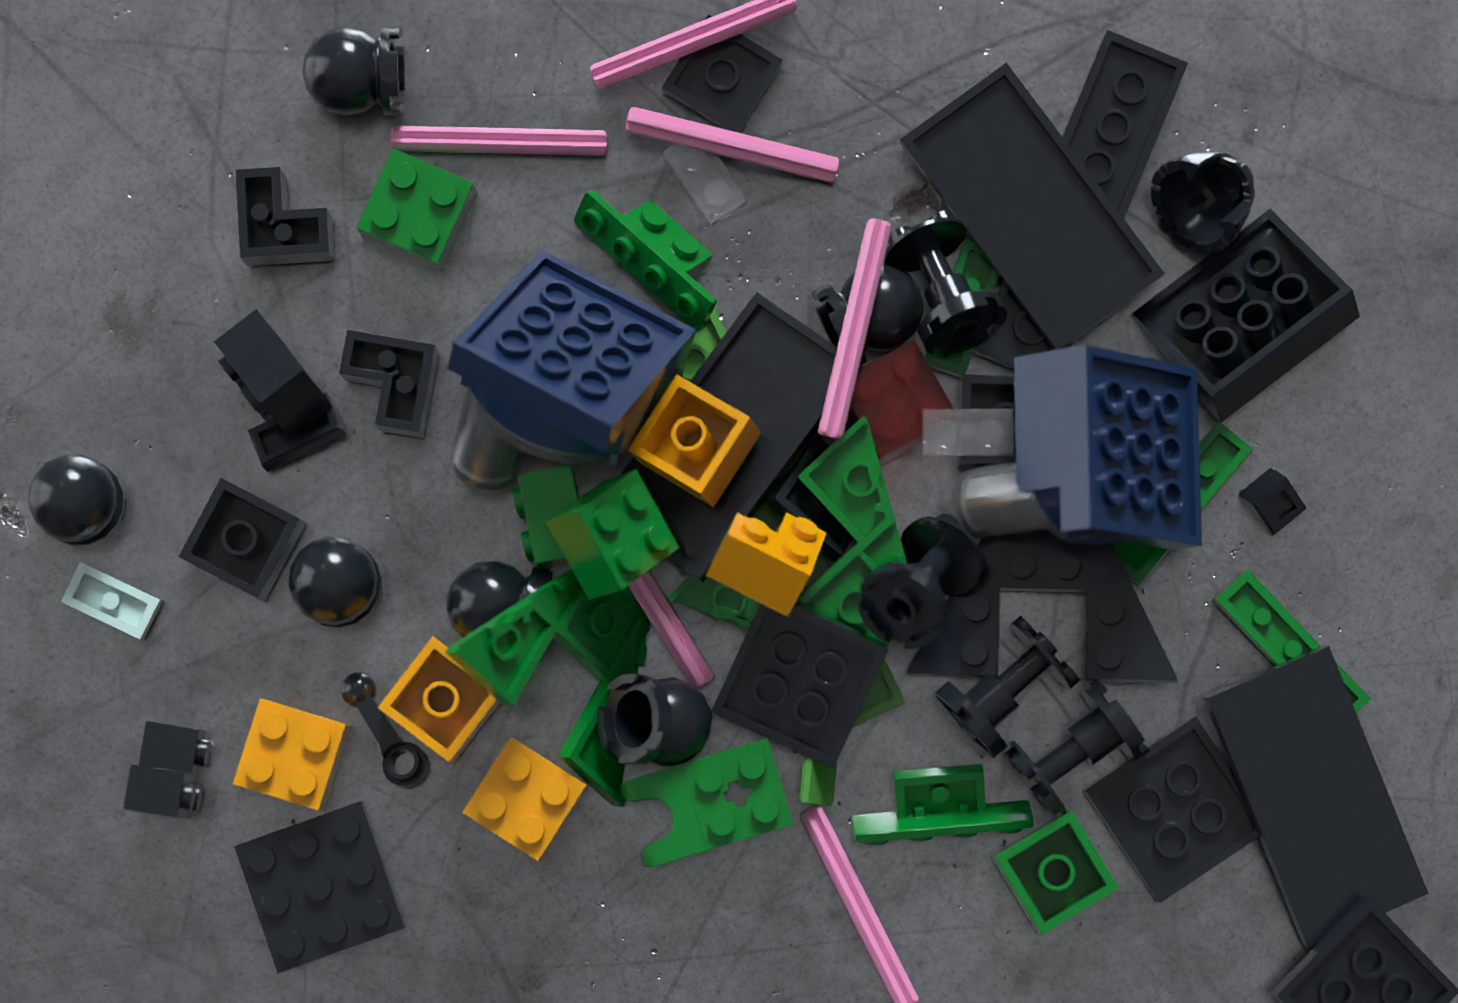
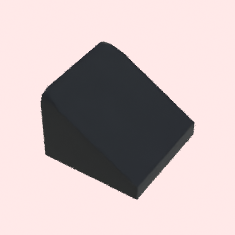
(1272, 500)

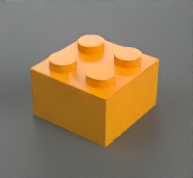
(695, 440)
(439, 702)
(292, 755)
(525, 799)

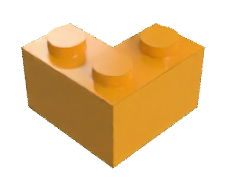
(768, 563)

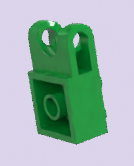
(698, 803)

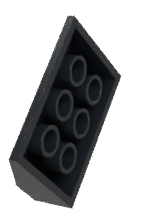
(1248, 313)

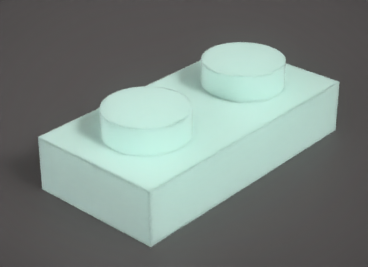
(111, 601)

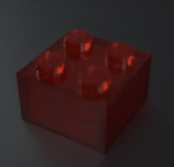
(892, 398)

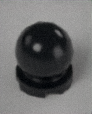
(353, 71)
(894, 313)
(76, 500)
(335, 582)
(487, 591)
(654, 720)

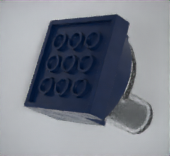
(559, 373)
(1098, 453)

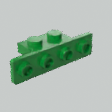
(654, 252)
(941, 804)

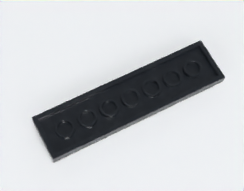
(1113, 138)

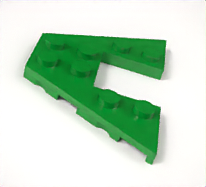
(854, 490)
(599, 633)

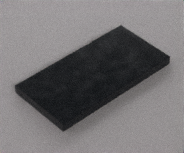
(1031, 207)
(779, 379)
(1314, 792)

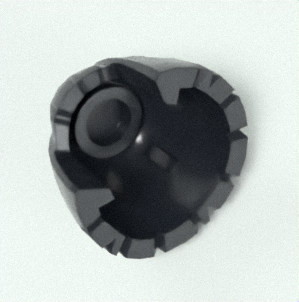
(1203, 199)

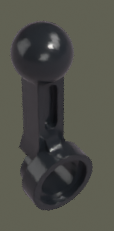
(359, 692)

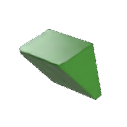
(817, 783)

